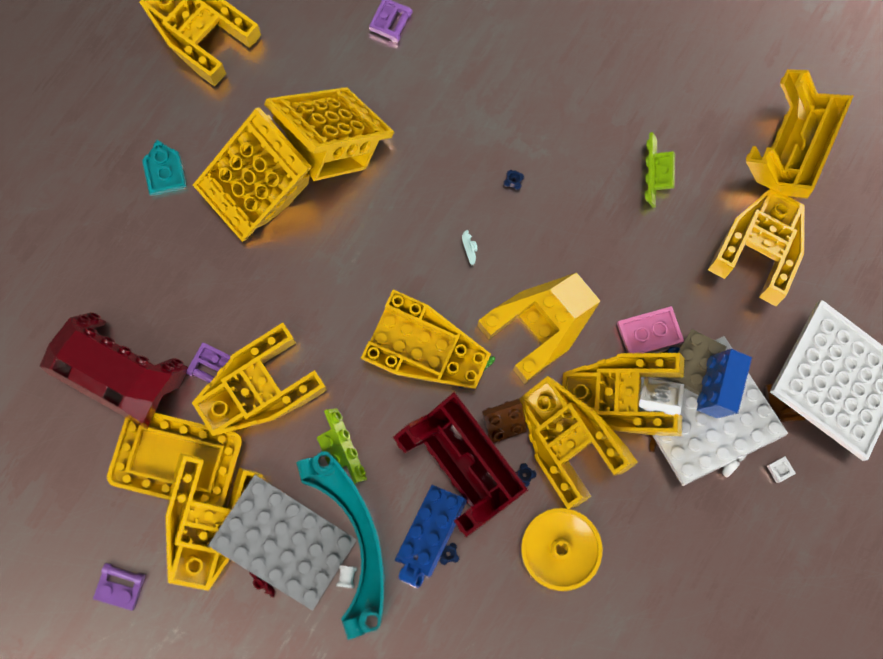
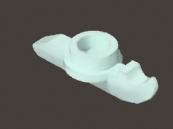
(470, 247)

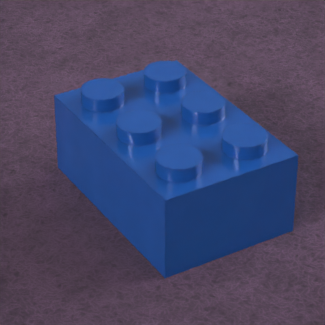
(724, 383)

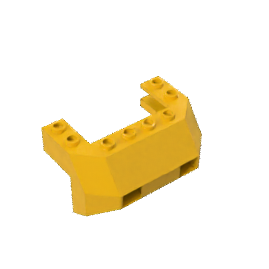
(803, 140)

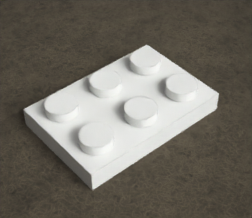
(661, 396)

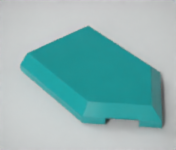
(163, 170)

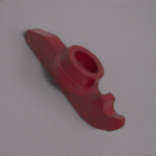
(260, 584)

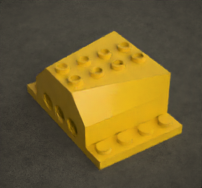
(329, 130)
(253, 176)

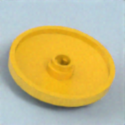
(561, 549)

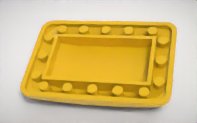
(148, 458)

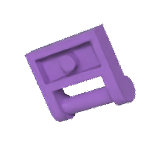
(385, 16)
(208, 357)
(115, 593)

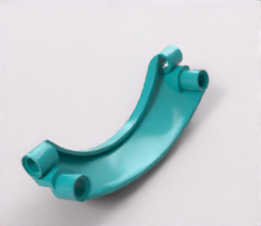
(370, 591)

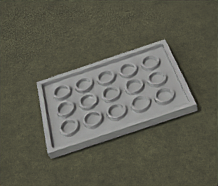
(282, 542)

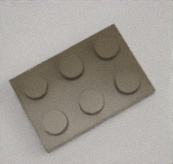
(696, 352)

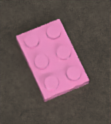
(650, 331)

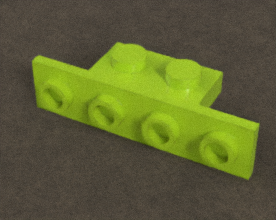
(660, 171)
(339, 445)

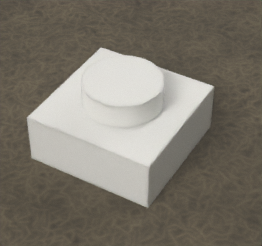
(781, 469)

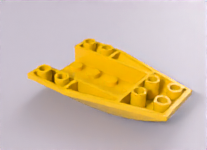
(424, 345)

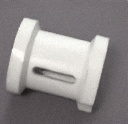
(346, 576)

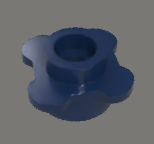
(514, 175)
(529, 472)
(453, 554)

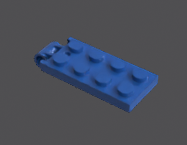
(429, 535)

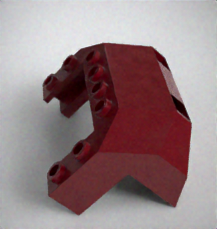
(110, 371)
(467, 459)

